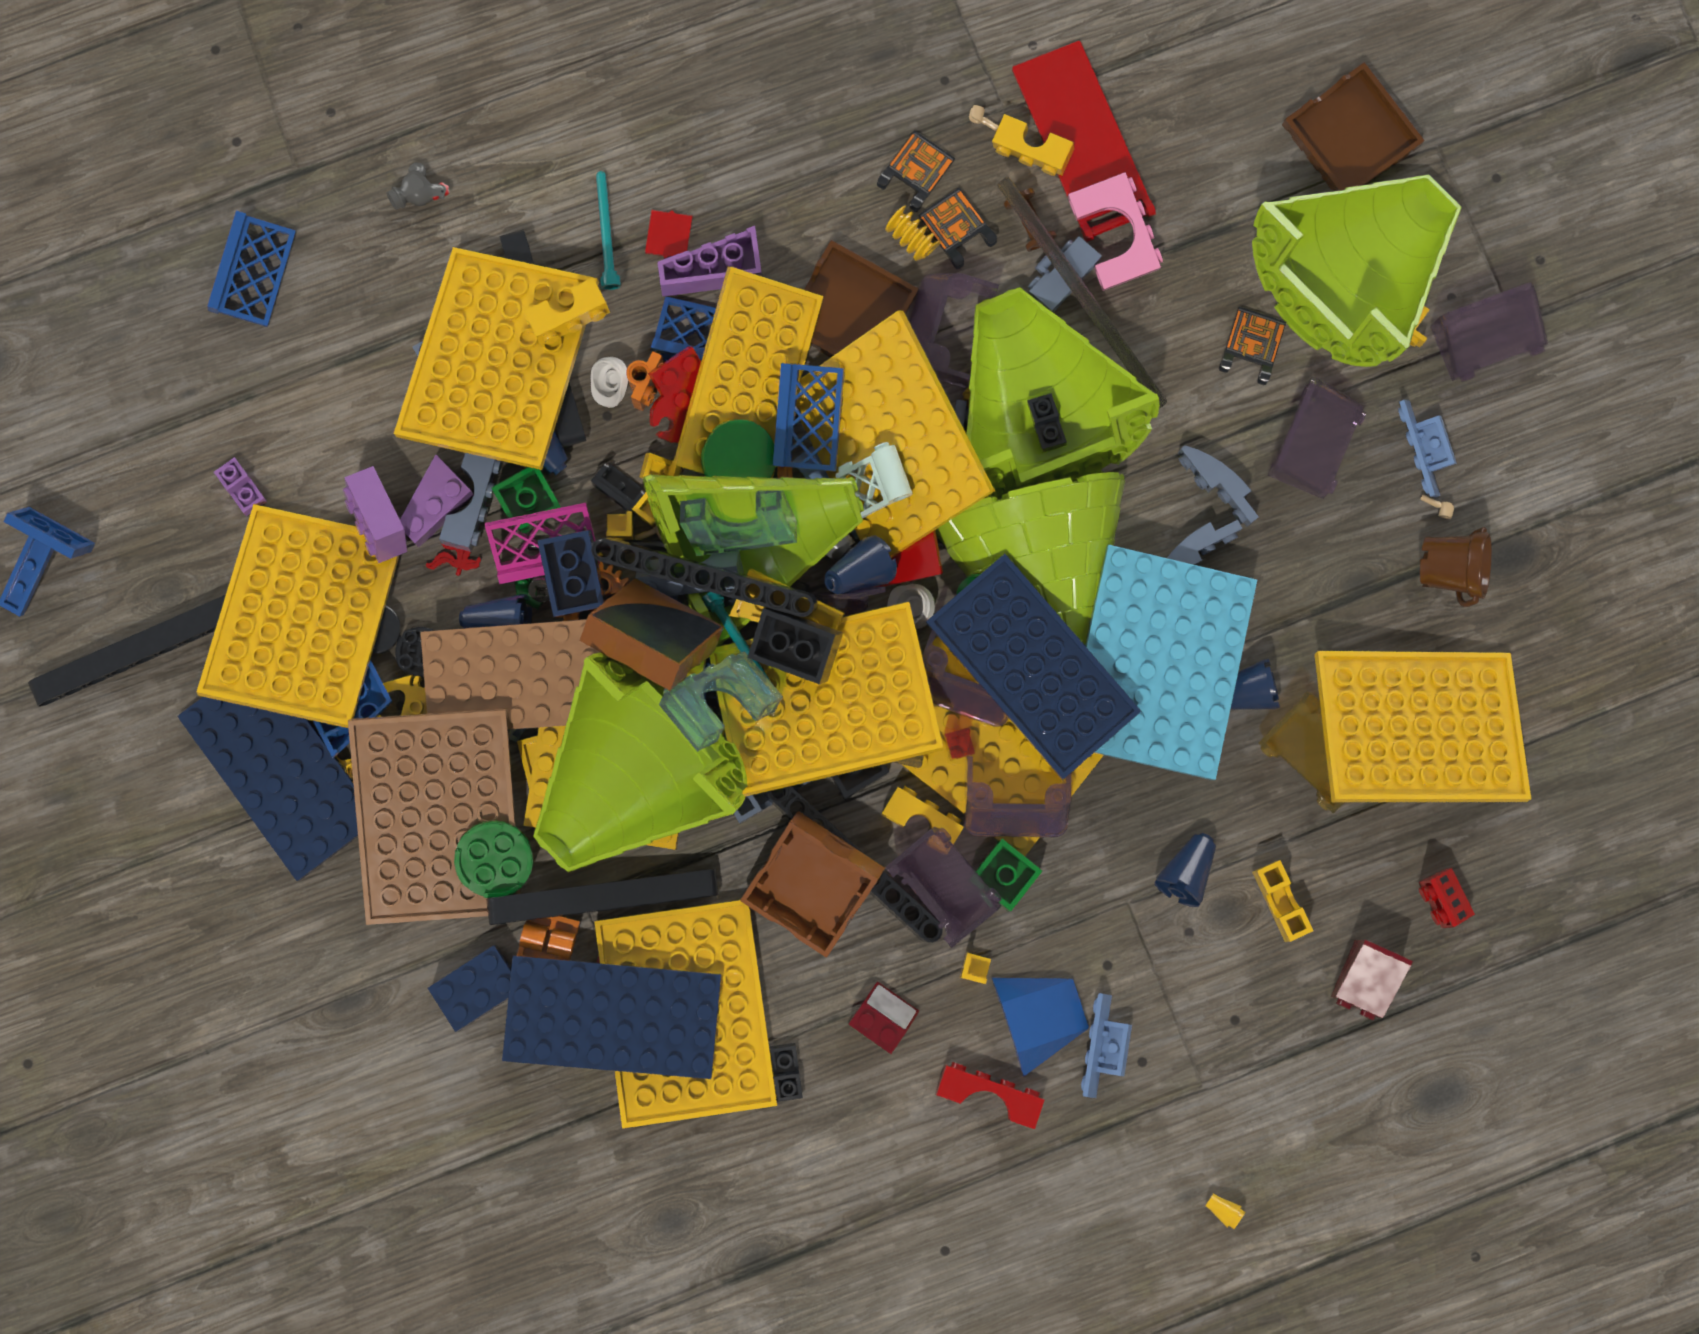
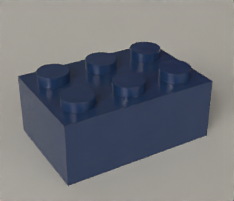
(571, 573)
(473, 988)

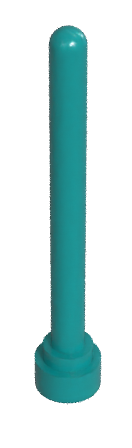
(609, 278)
(715, 603)

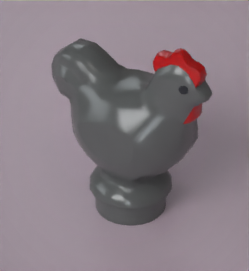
(416, 189)

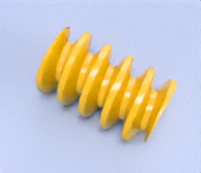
(911, 234)

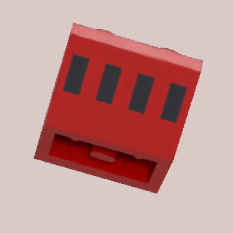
(1446, 899)

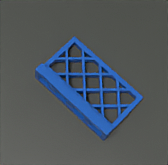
(229, 263)
(671, 348)
(786, 416)

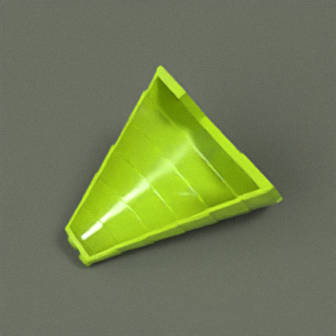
(1355, 263)
(1032, 352)
(822, 506)
(1050, 534)
(629, 771)

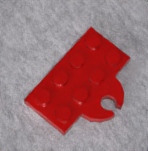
(675, 384)

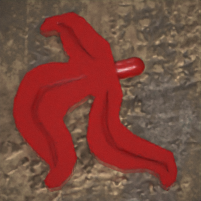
(460, 563)

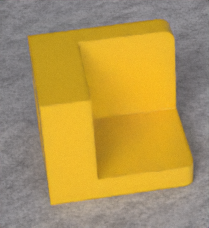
(644, 511)
(620, 526)
(975, 968)

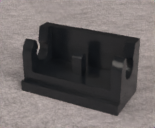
(617, 487)

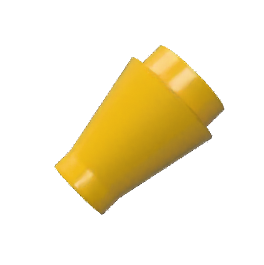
(1225, 1211)

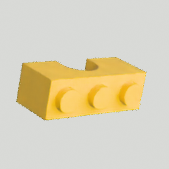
(1051, 156)
(587, 307)
(905, 805)
(1277, 893)

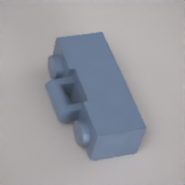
(1051, 288)

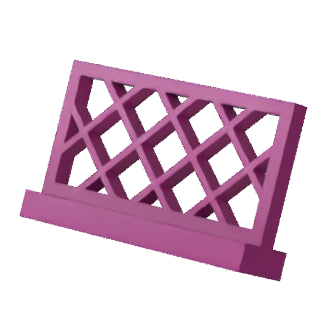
(527, 565)

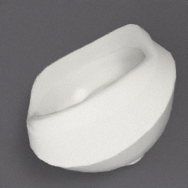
(608, 381)
(920, 601)

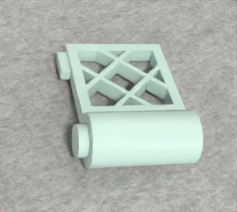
(887, 477)

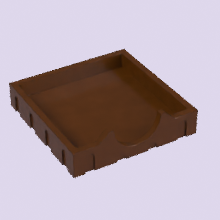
(1353, 131)
(854, 297)

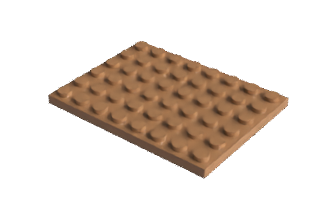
(415, 796)

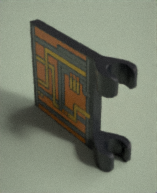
(919, 166)
(954, 224)
(1253, 339)

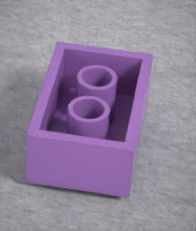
(374, 515)

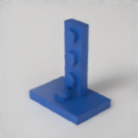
(43, 538)

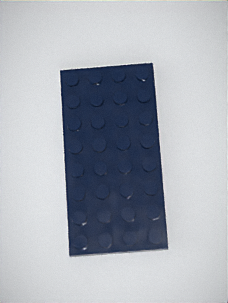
(1033, 666)
(280, 778)
(611, 1017)

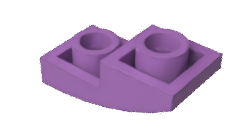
(240, 486)

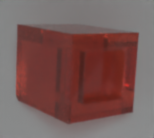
(959, 744)

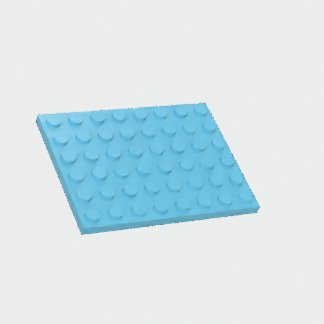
(1176, 649)

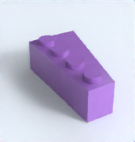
(706, 267)

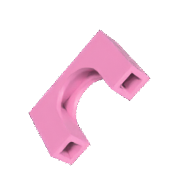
(1118, 196)

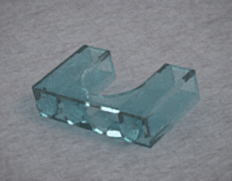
(713, 535)
(734, 676)

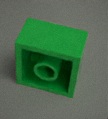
(525, 494)
(1008, 873)

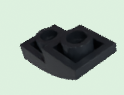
(1046, 422)
(786, 1072)

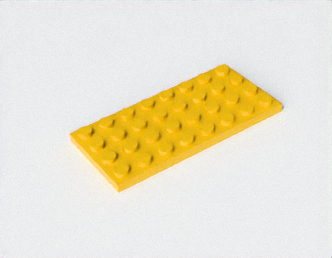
(739, 375)

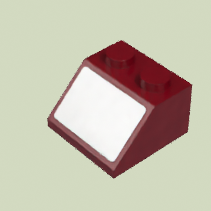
(883, 1017)

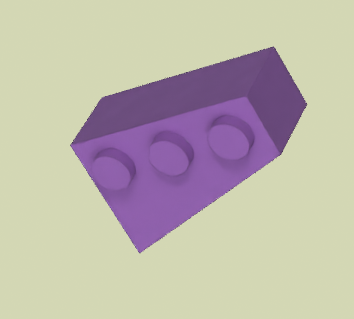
(436, 496)

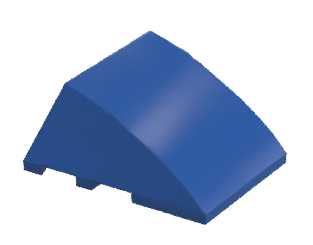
(372, 703)
(1040, 1016)

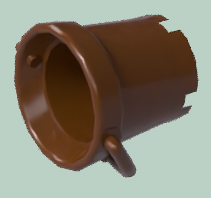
(1458, 565)

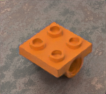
(643, 390)
(549, 938)

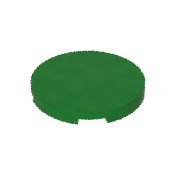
(738, 450)
(493, 859)

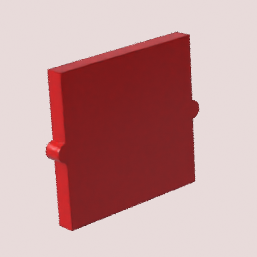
(668, 233)

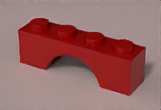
(1021, 1106)

